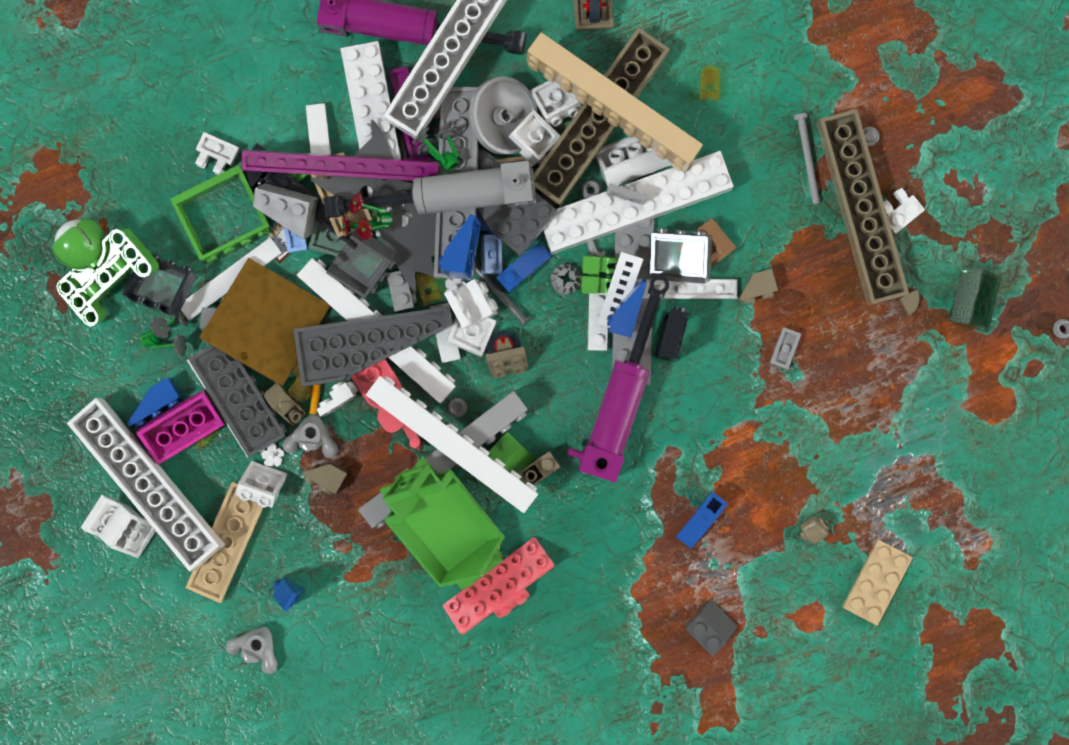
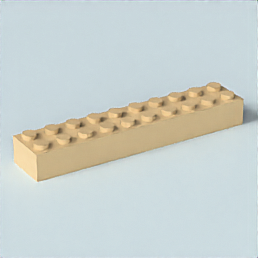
(612, 102)

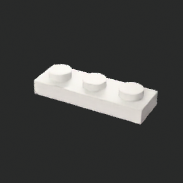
(596, 333)

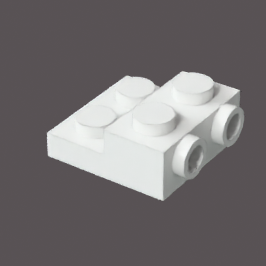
(555, 103)
(534, 138)
(341, 395)
(260, 484)

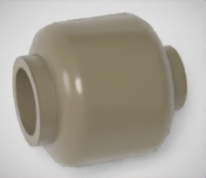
(814, 529)

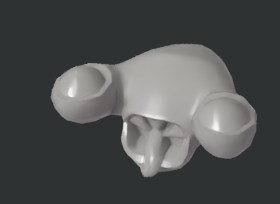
(310, 436)
(255, 646)

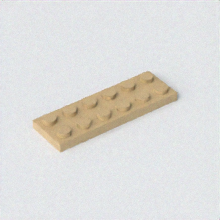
(234, 527)

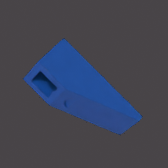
(158, 397)
(701, 519)

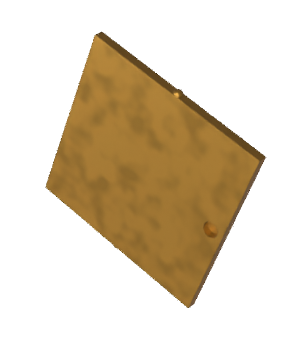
(259, 321)

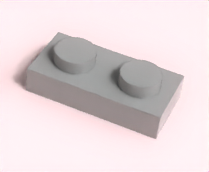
(785, 348)

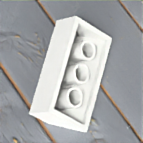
(627, 161)

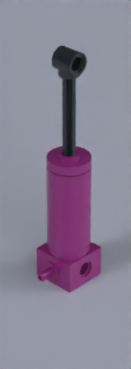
(397, 23)
(620, 401)

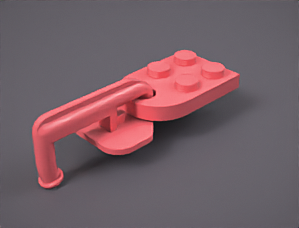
(364, 381)

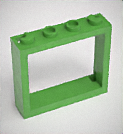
(204, 188)

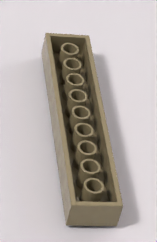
(590, 131)
(862, 207)

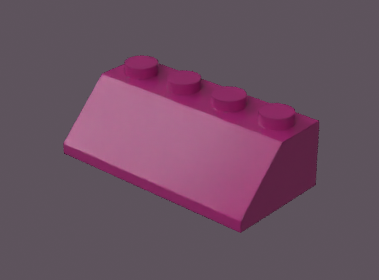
(180, 426)

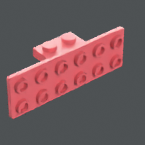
(499, 588)

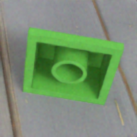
(511, 454)

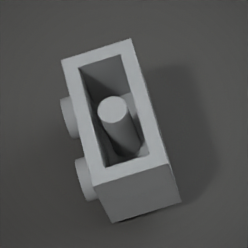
(401, 292)

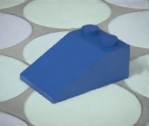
(461, 251)

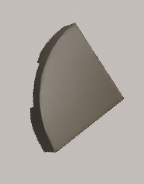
(910, 302)

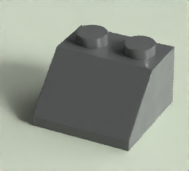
(711, 627)

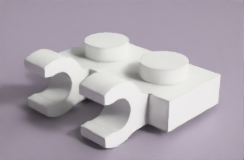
(217, 149)
(904, 213)

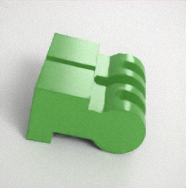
(593, 265)

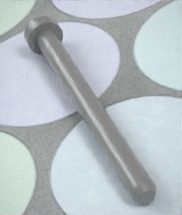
(808, 156)

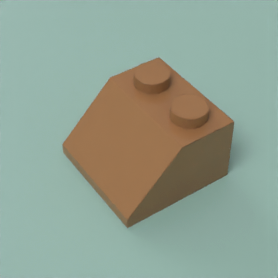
(720, 242)

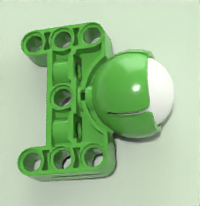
(88, 253)

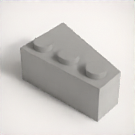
(287, 207)

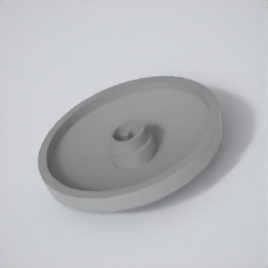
(497, 111)

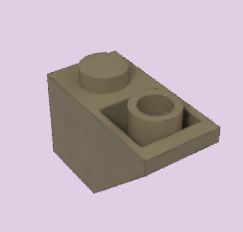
(759, 285)
(284, 404)
(539, 469)
(328, 476)

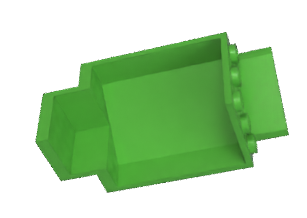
(442, 525)

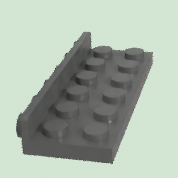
(238, 400)

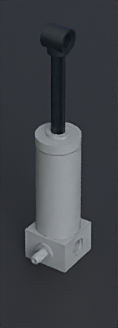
(506, 185)

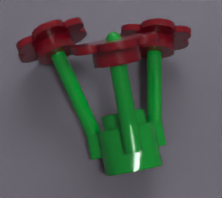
(380, 220)

